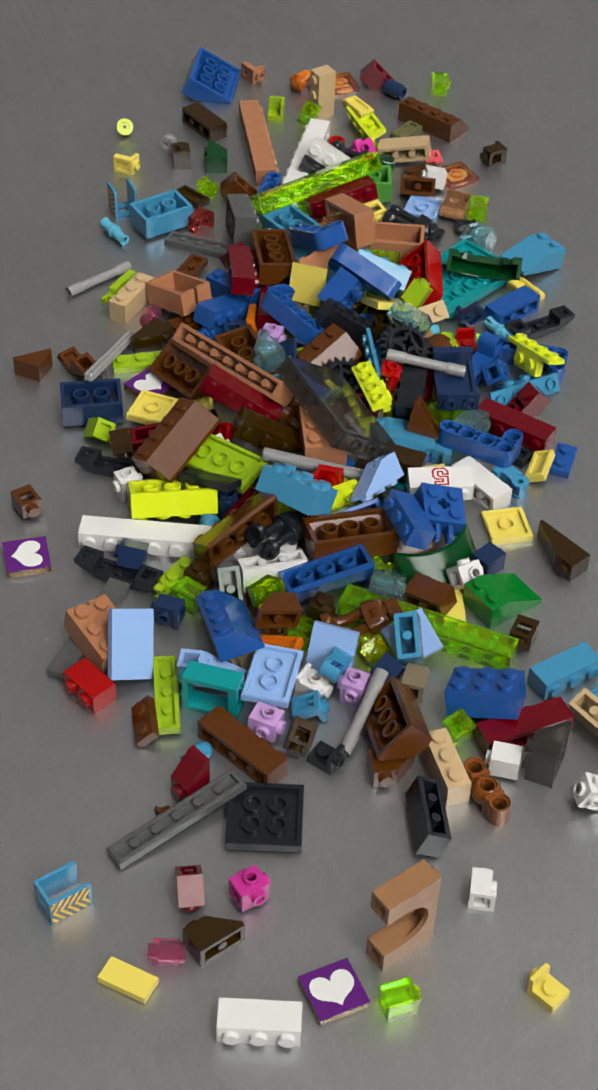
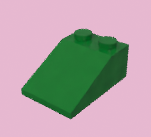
(498, 597)

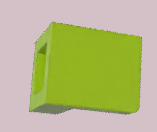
(276, 109)
(99, 429)

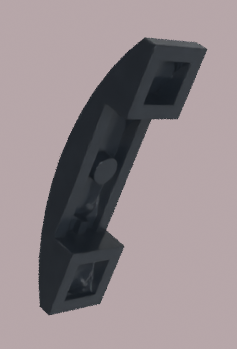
(543, 326)
(93, 460)
(93, 562)

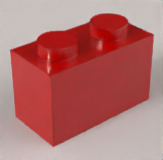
(89, 685)

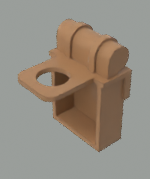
(455, 205)

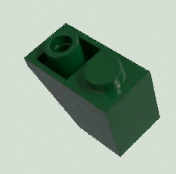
(215, 158)

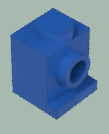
(498, 370)

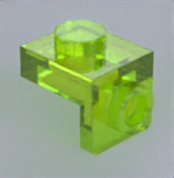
(264, 588)
(372, 648)

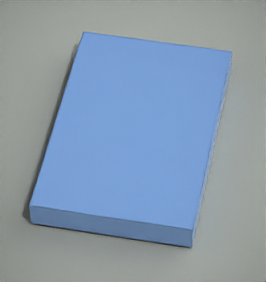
(130, 644)
(272, 675)

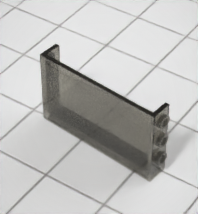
(335, 408)

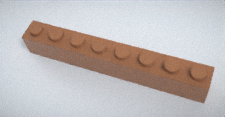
(257, 139)
(233, 364)

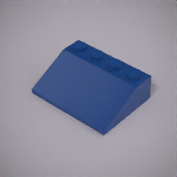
(210, 79)

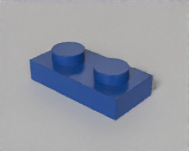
(563, 460)

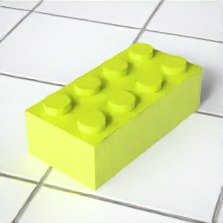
(166, 499)

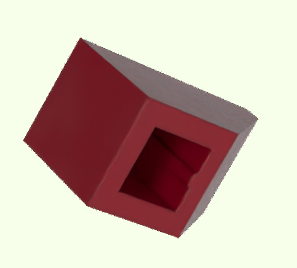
(529, 400)

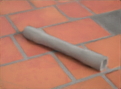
(81, 286)
(404, 358)
(373, 689)

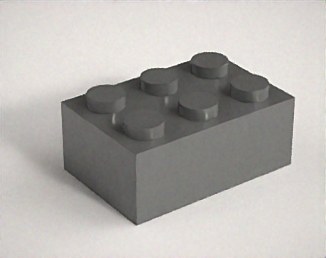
(240, 218)

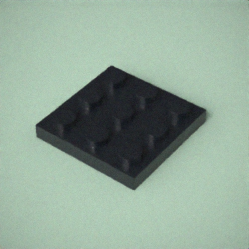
(266, 818)

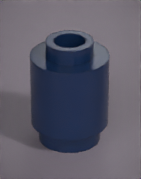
(394, 89)
(226, 501)

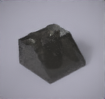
(546, 753)

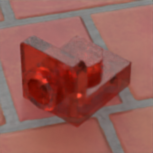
(200, 218)

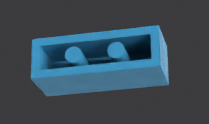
(563, 671)

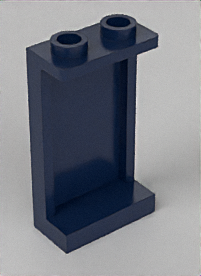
(455, 391)

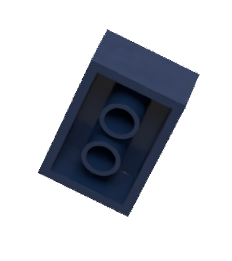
(90, 400)

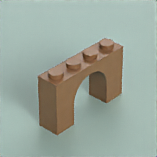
(408, 910)

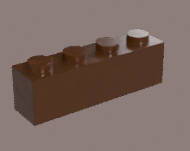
(242, 747)

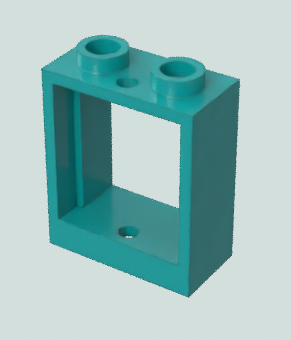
(214, 678)

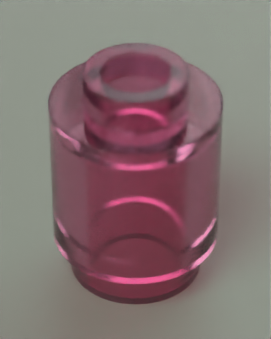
(150, 312)
(167, 952)

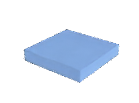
(421, 205)
(325, 638)
(430, 640)

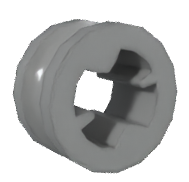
(163, 143)

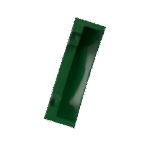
(484, 266)
(435, 562)

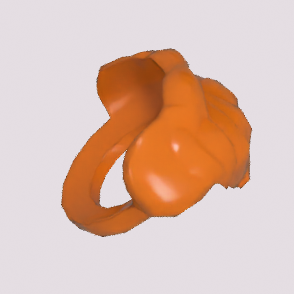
(299, 80)

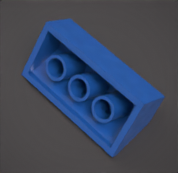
(328, 572)
(228, 624)

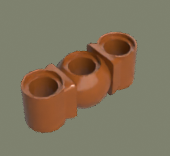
(487, 792)

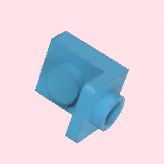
(310, 705)

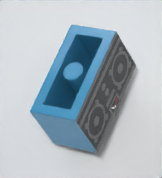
(408, 637)

